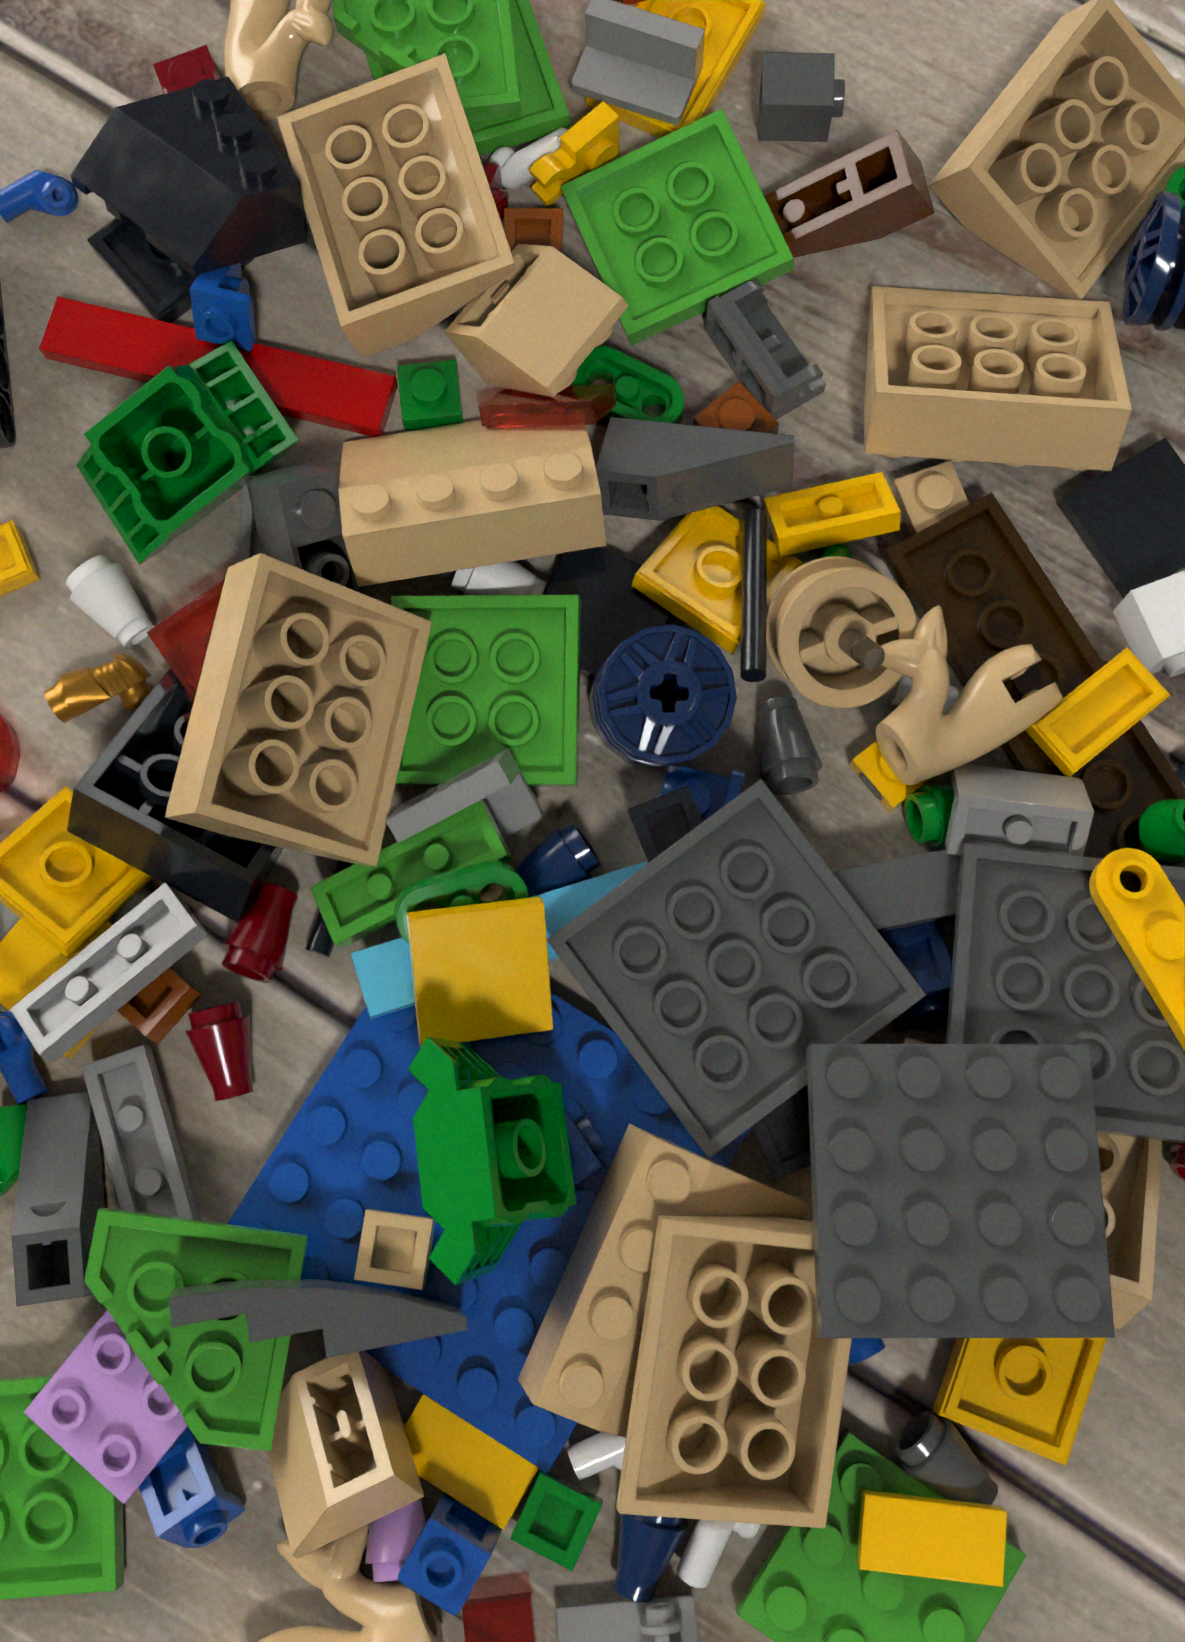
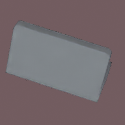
(639, 60)
(494, 781)
(1018, 811)

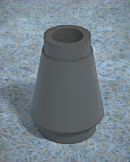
(786, 748)
(943, 1461)

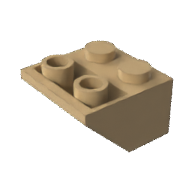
(536, 322)
(339, 1451)

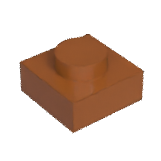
(534, 227)
(737, 411)
(160, 1005)

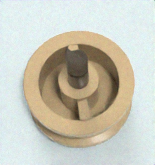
(830, 630)

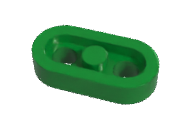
(634, 385)
(458, 889)

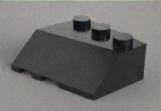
(196, 177)
(125, 802)

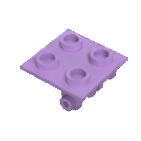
(108, 1411)

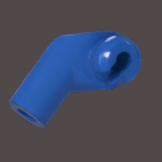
(40, 193)
(18, 1061)

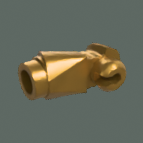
(90, 687)

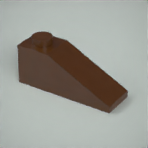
(853, 198)

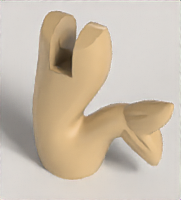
(266, 48)
(924, 741)
(384, 1609)

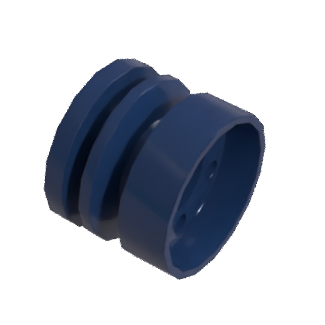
(1157, 266)
(635, 724)

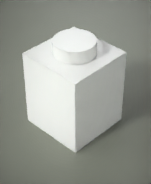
(1155, 624)

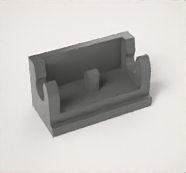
(761, 350)

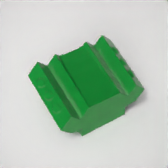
(182, 448)
(486, 1155)

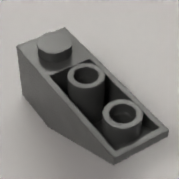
(680, 468)
(301, 520)
(56, 1199)

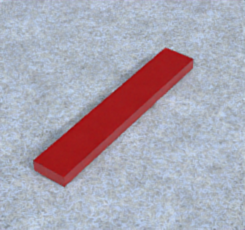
(144, 346)

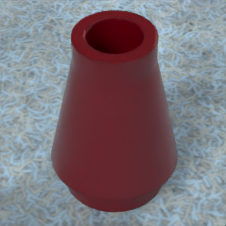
(261, 936)
(223, 1048)

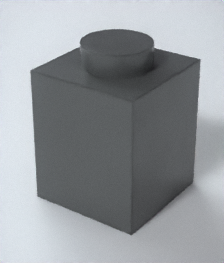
(798, 96)

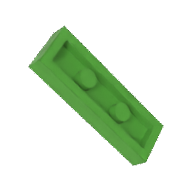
(365, 897)

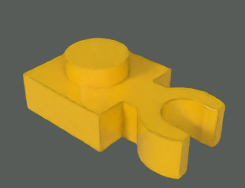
(582, 149)

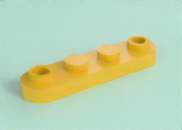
(1147, 927)

